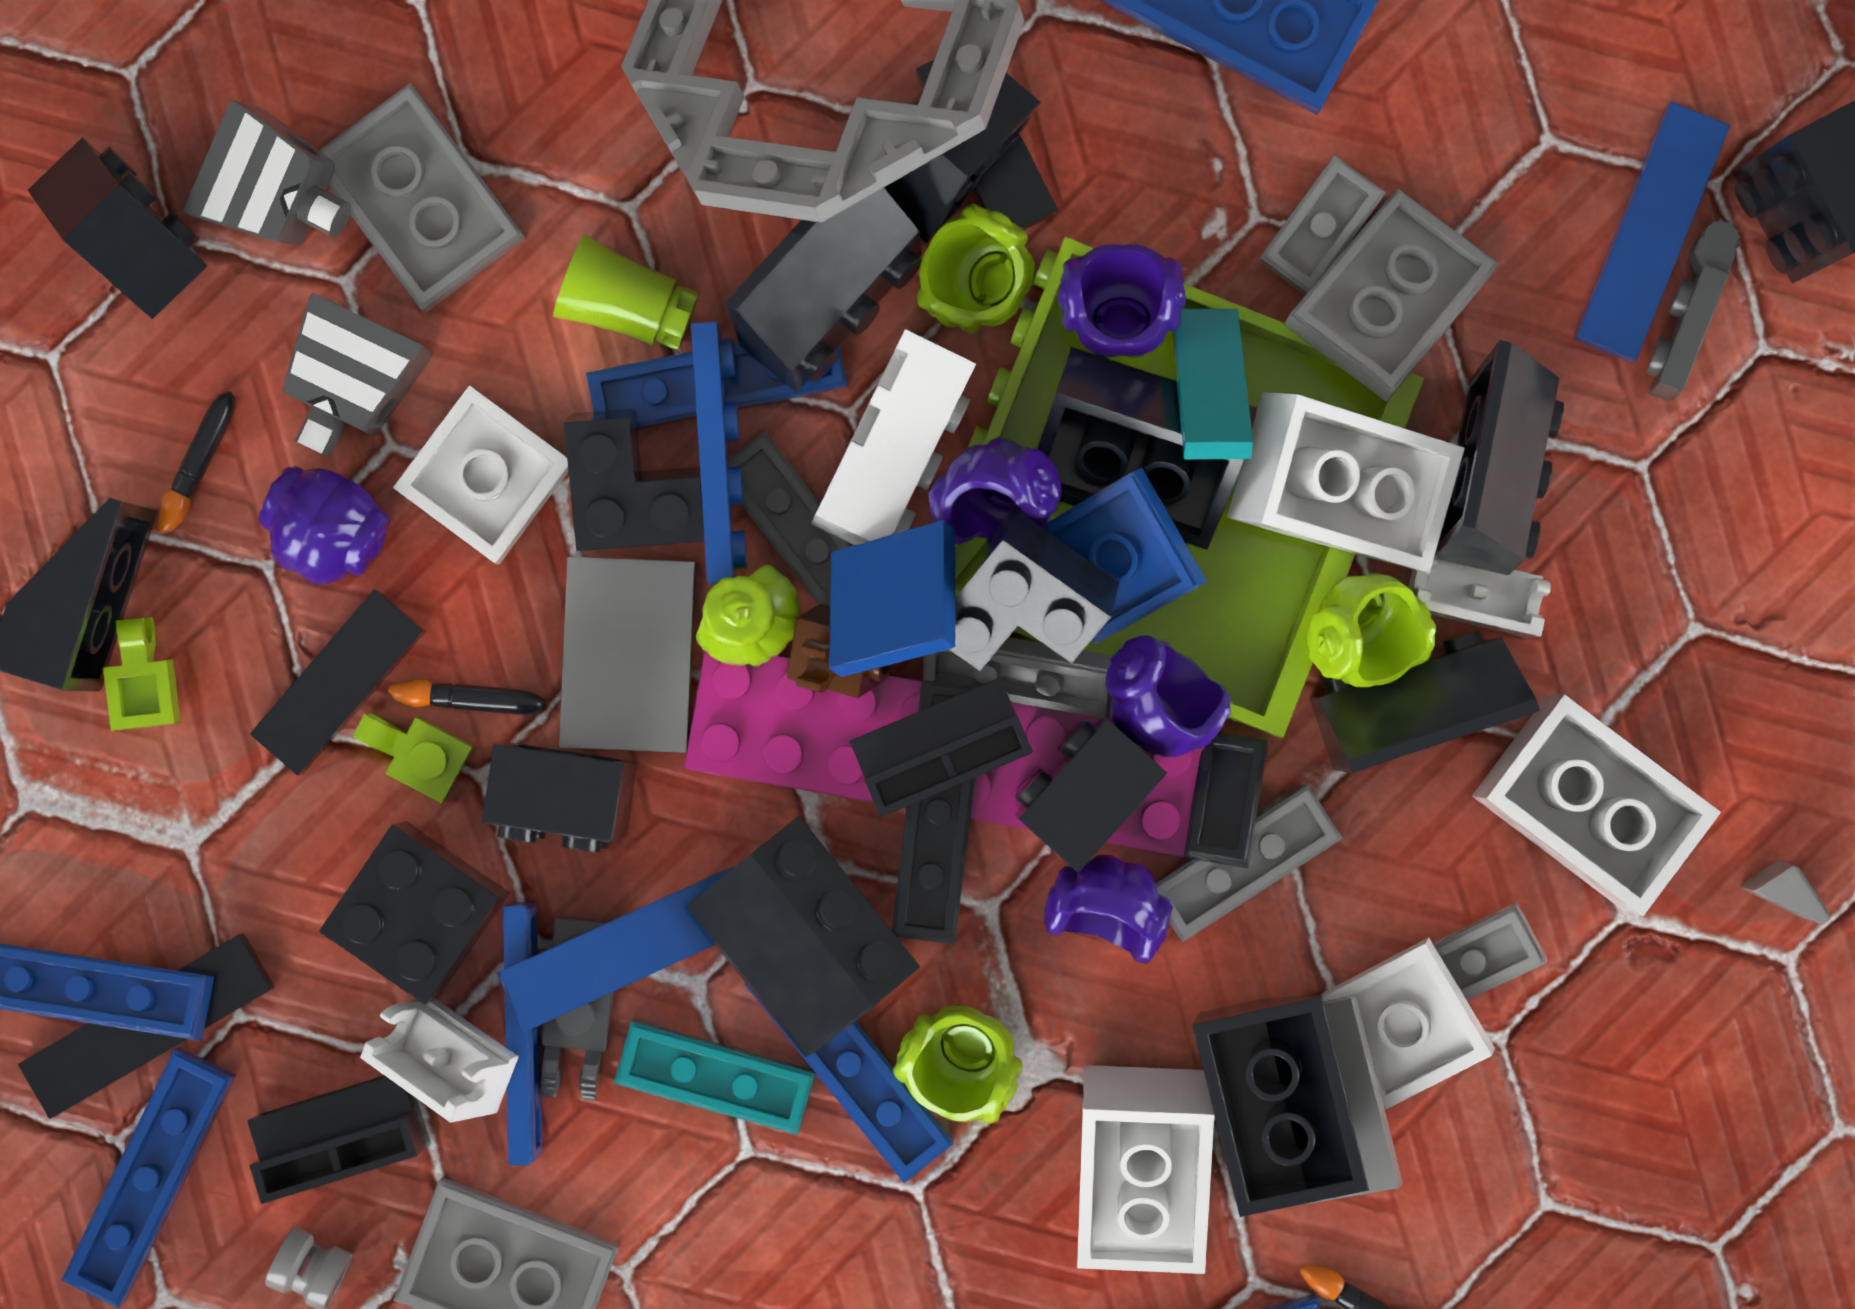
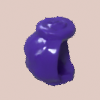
(1122, 299)
(989, 483)
(322, 524)
(1164, 698)
(1111, 902)

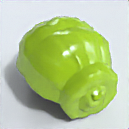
(975, 270)
(749, 617)
(1370, 631)
(959, 1064)

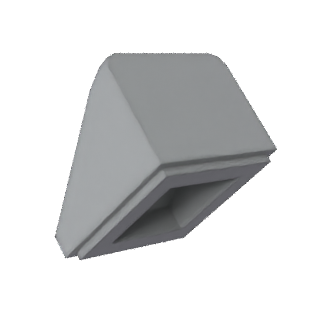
(1788, 889)

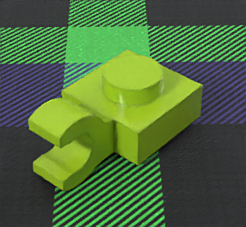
(140, 689)
(423, 756)

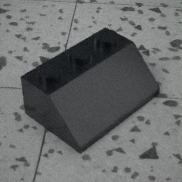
(824, 287)
(1123, 419)
(1503, 467)
(1430, 704)
(802, 937)
(1279, 1103)

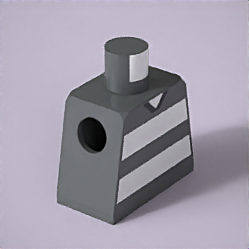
(265, 180)
(348, 373)

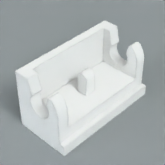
(1483, 597)
(442, 1060)

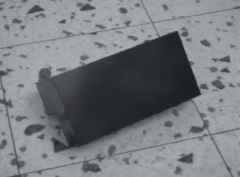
(940, 747)
(335, 1137)

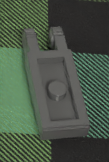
(1694, 306)
(579, 1029)

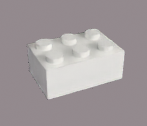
(1596, 804)

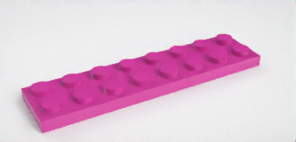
(772, 732)

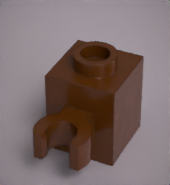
(811, 659)

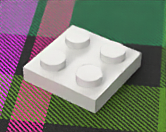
(483, 475)
(1415, 1022)

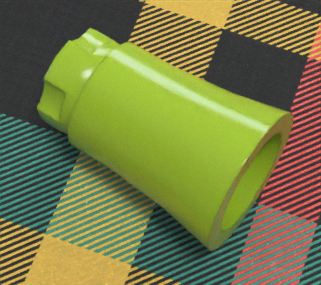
(624, 296)

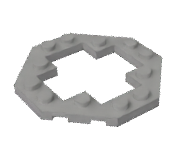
(880, 136)

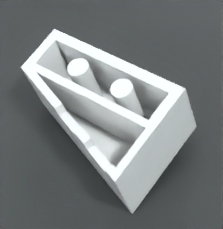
(896, 442)

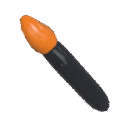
(177, 500)
(423, 693)
(1332, 1287)

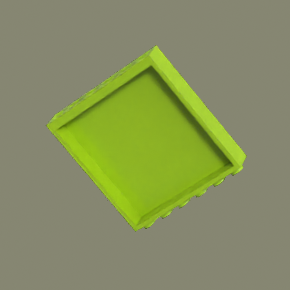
(1260, 585)

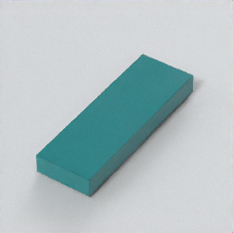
(1212, 385)
(714, 1076)

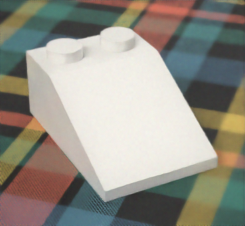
(1346, 481)
(1145, 1169)

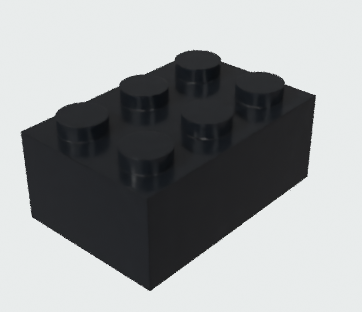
(1805, 195)

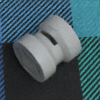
(321, 1276)

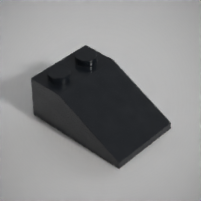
(66, 615)

